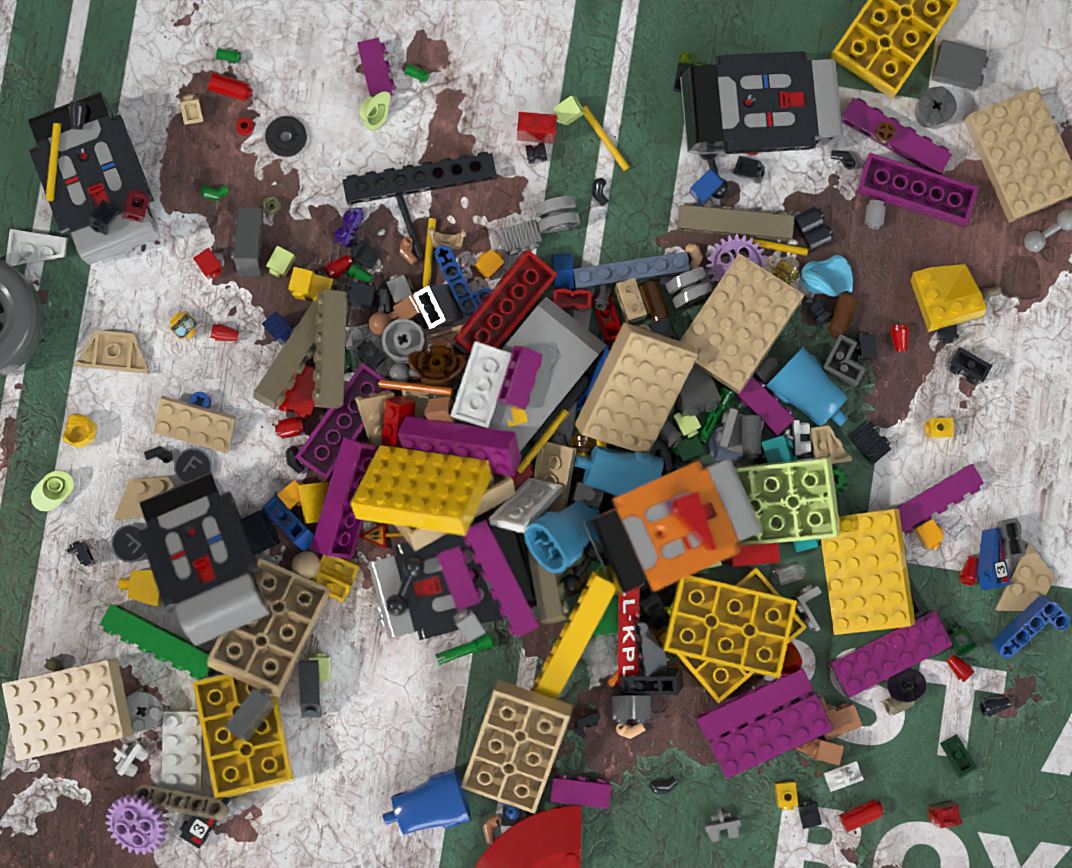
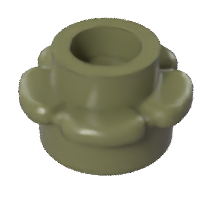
(271, 200)
(53, 664)

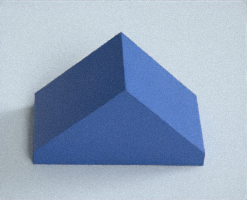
(706, 186)
(564, 268)

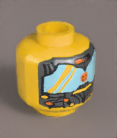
(183, 325)

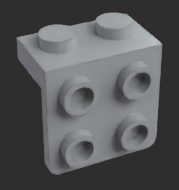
(731, 434)
(806, 593)

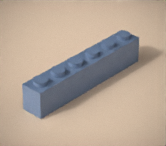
(640, 269)

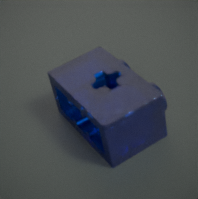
(278, 328)

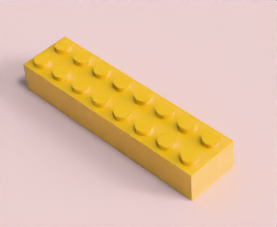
(575, 635)

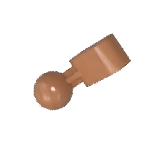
(405, 309)

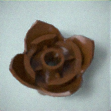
(438, 364)

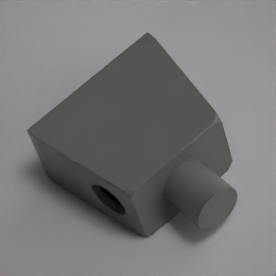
(589, 495)

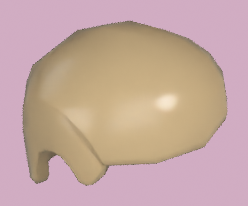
(306, 564)

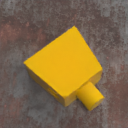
(141, 587)

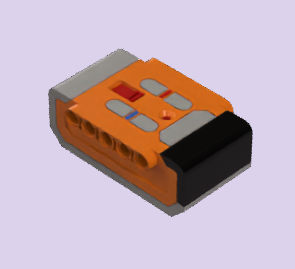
(648, 544)

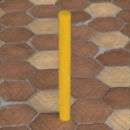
(606, 140)
(53, 162)
(778, 246)
(428, 255)
(542, 440)

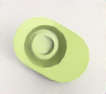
(375, 110)
(52, 490)

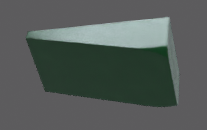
(958, 756)

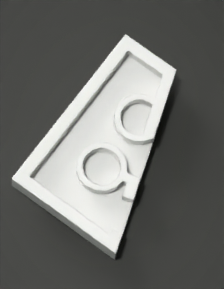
(33, 247)

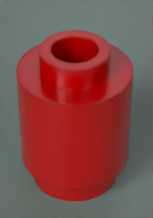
(289, 427)

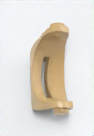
(455, 240)

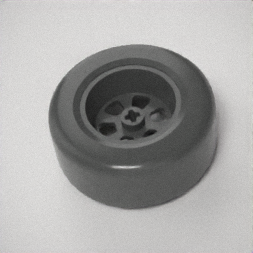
(21, 319)

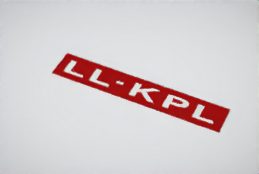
(627, 655)

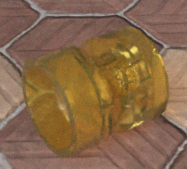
(786, 272)

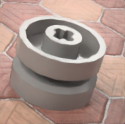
(557, 214)
(688, 286)
(397, 332)

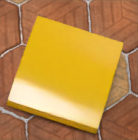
(312, 500)
(337, 575)

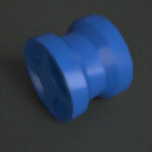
(201, 402)

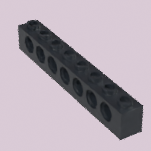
(411, 186)

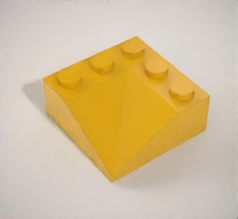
(947, 296)

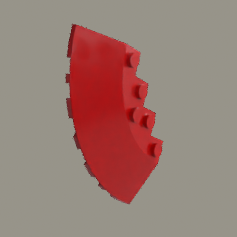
(538, 841)

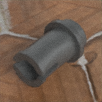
(383, 300)
(601, 301)

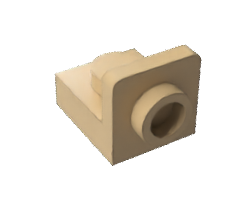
(191, 109)

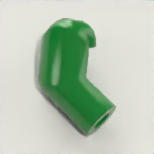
(213, 194)

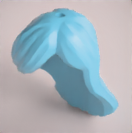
(827, 276)

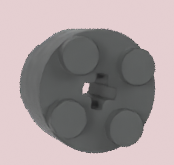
(938, 97)

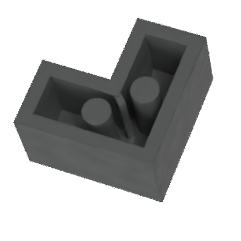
(838, 363)

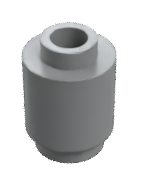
(875, 214)

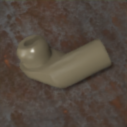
(990, 292)

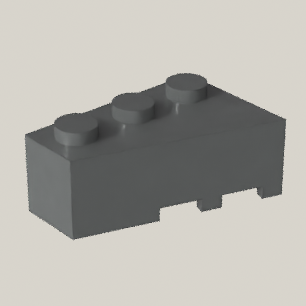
(248, 241)

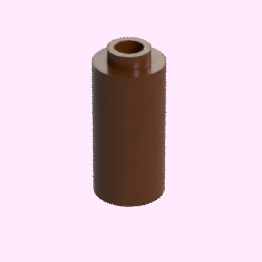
(653, 300)
(842, 315)

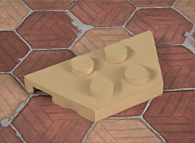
(113, 352)
(372, 414)
(137, 491)
(1028, 581)

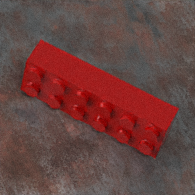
(506, 303)

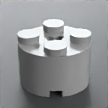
(154, 710)

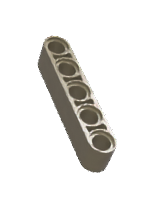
(190, 802)

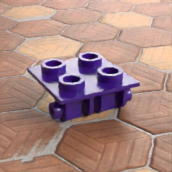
(350, 218)

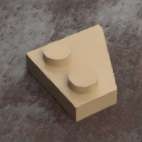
(826, 444)

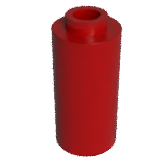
(230, 87)
(861, 815)

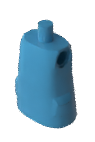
(809, 389)
(619, 470)
(560, 536)

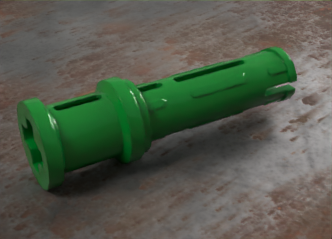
(726, 396)
(473, 646)

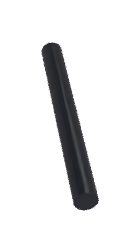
(409, 225)

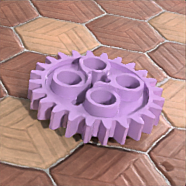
(719, 269)
(136, 824)

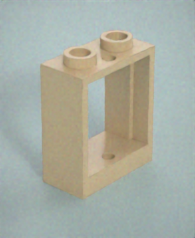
(631, 306)

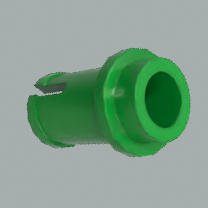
(228, 55)
(417, 73)
(359, 273)

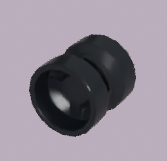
(538, 153)
(820, 313)

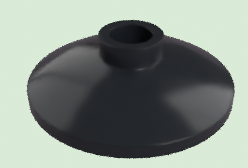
(907, 678)

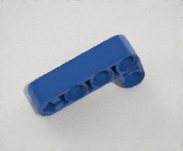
(458, 279)
(1008, 641)

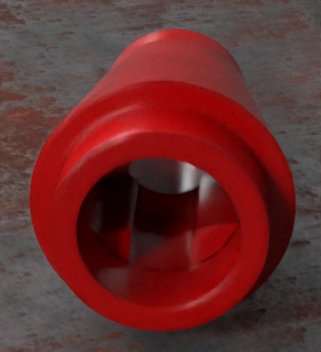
(337, 267)
(223, 333)
(900, 336)
(969, 571)
(960, 668)

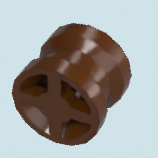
(887, 129)
(582, 443)

